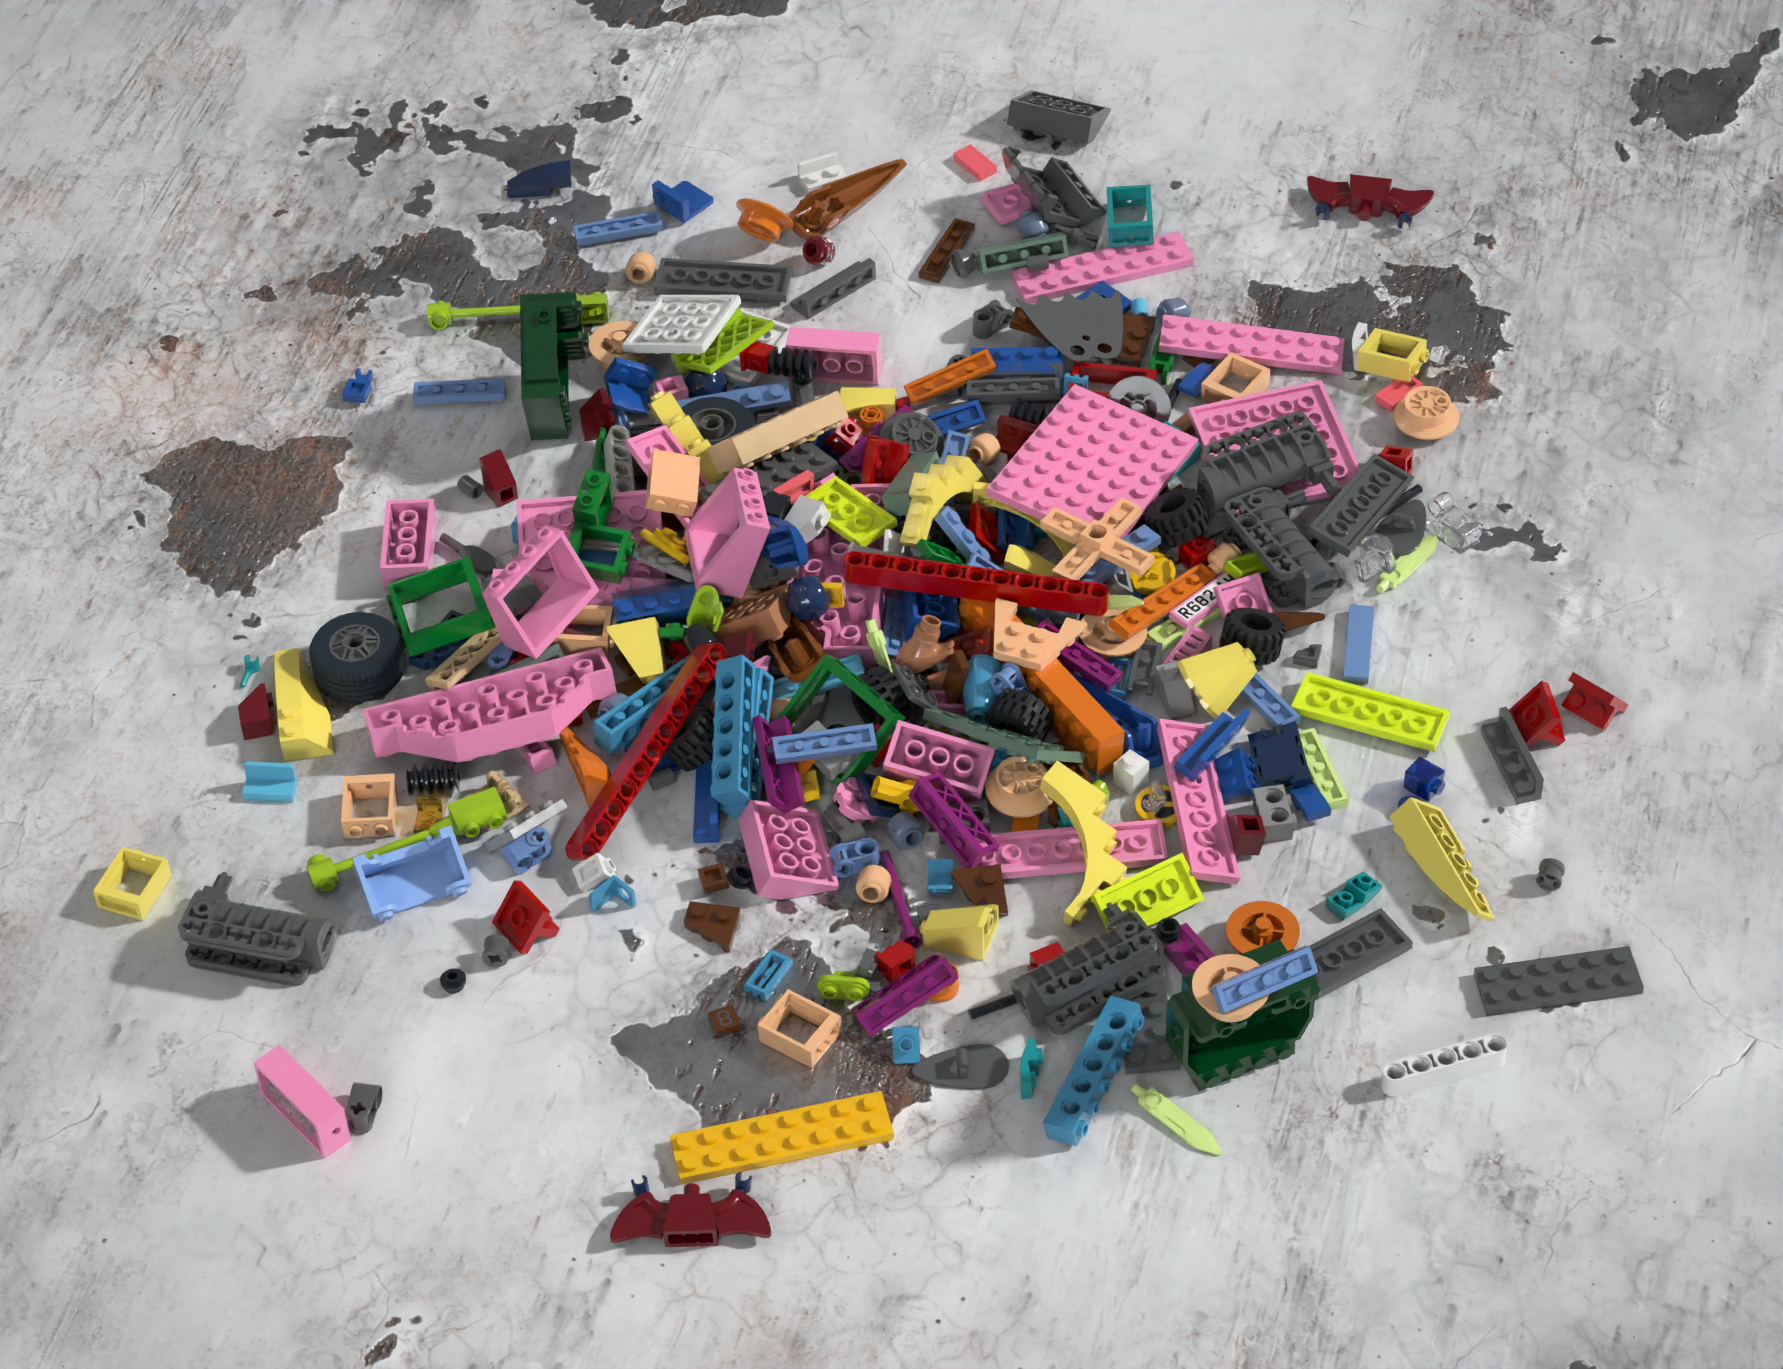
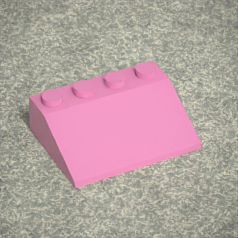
(786, 851)

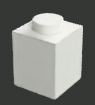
(1131, 772)

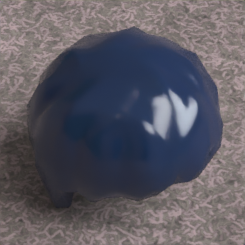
(704, 383)
(807, 598)

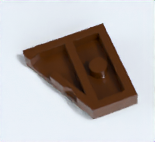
(713, 922)

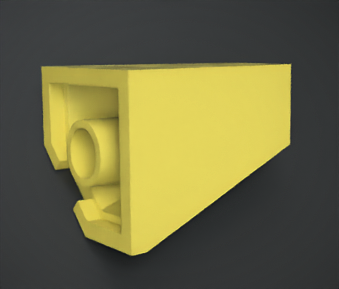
(1025, 561)
(641, 647)
(1219, 676)
(961, 930)

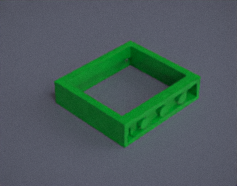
(429, 583)
(812, 685)

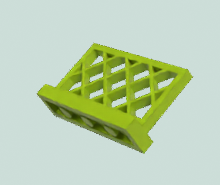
(736, 335)

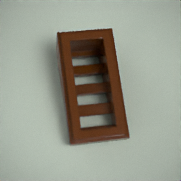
(1298, 619)

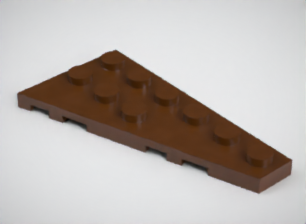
(1135, 339)

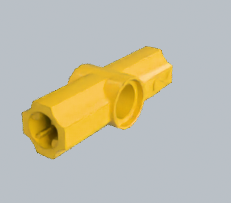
(895, 792)

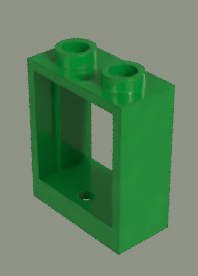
(598, 502)
(600, 571)

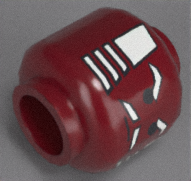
(818, 250)

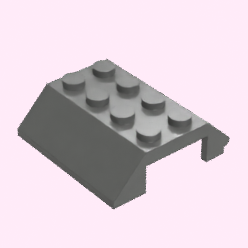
(1054, 191)

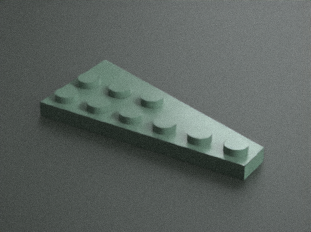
(1015, 743)

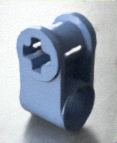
(500, 658)
(1007, 681)
(526, 852)
(855, 856)

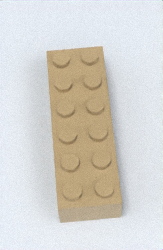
(778, 434)

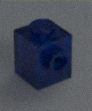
(1424, 779)

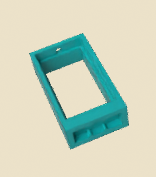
(1120, 232)

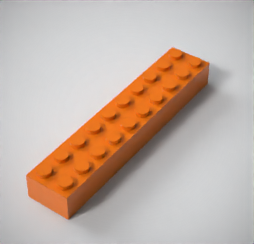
(1075, 713)

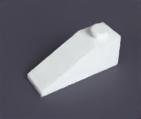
(808, 517)

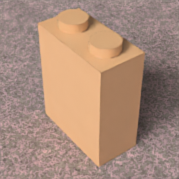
(672, 483)

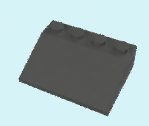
(1056, 117)

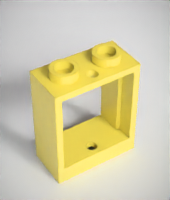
(1374, 362)
(125, 903)

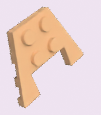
(1027, 644)

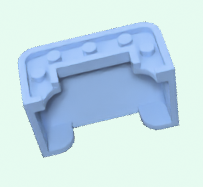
(412, 875)

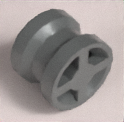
(1550, 874)
(496, 950)

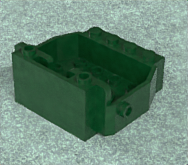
(549, 339)
(1226, 1050)

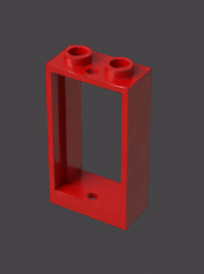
(1108, 373)

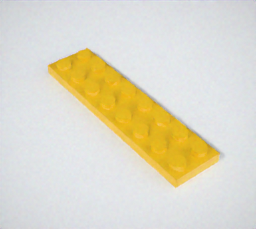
(781, 1137)

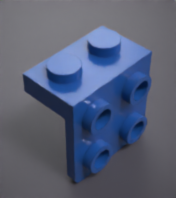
(681, 201)

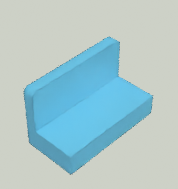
(269, 781)

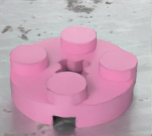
(847, 796)

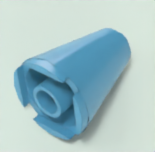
(977, 690)

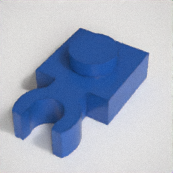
(358, 389)

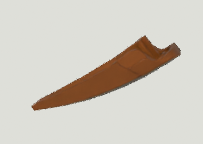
(840, 199)
(796, 651)

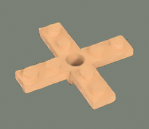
(1097, 541)

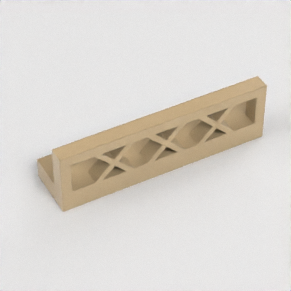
(463, 660)

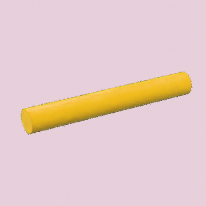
(656, 541)

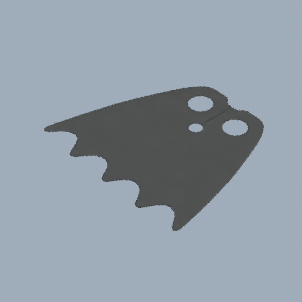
(1072, 318)

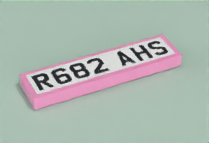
(1199, 604)

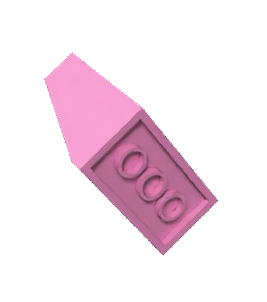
(715, 549)
(555, 607)

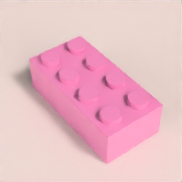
(841, 354)
(407, 539)
(922, 752)

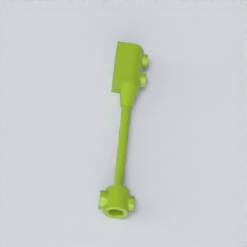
(441, 314)
(465, 817)

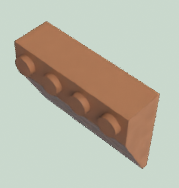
(763, 615)

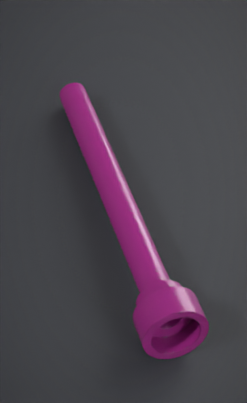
(909, 933)

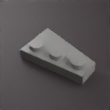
(660, 560)
(528, 822)

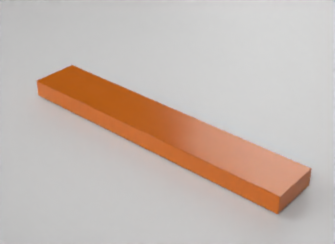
(1161, 602)

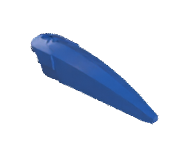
(784, 545)
(1139, 727)

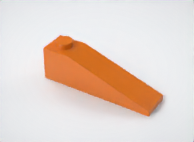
(587, 766)

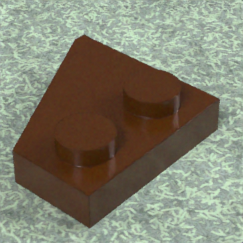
(983, 886)

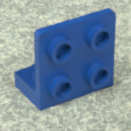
(628, 385)

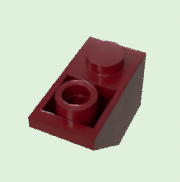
(596, 414)
(498, 478)
(740, 645)
(255, 714)
(1246, 833)

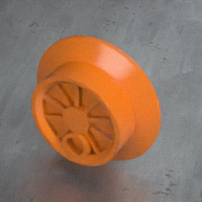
(762, 220)
(1261, 924)

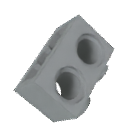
(1274, 808)

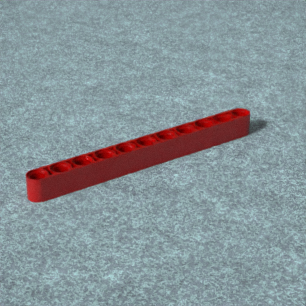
(976, 583)
(645, 752)

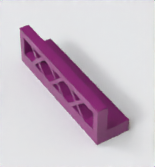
(1086, 663)
(781, 780)
(948, 820)
(1187, 951)
(904, 993)

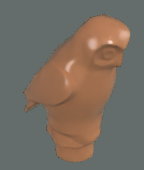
(923, 648)

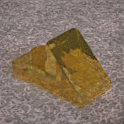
(430, 811)

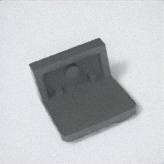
(916, 692)

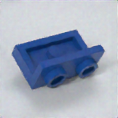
(1235, 774)

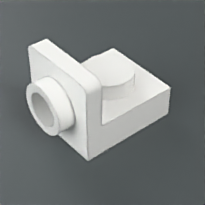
(593, 871)

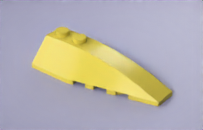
(300, 709)
(1439, 854)

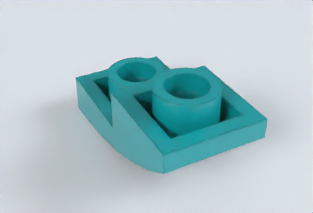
(1354, 896)
(1029, 1068)

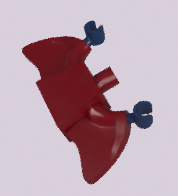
(1367, 198)
(691, 1217)

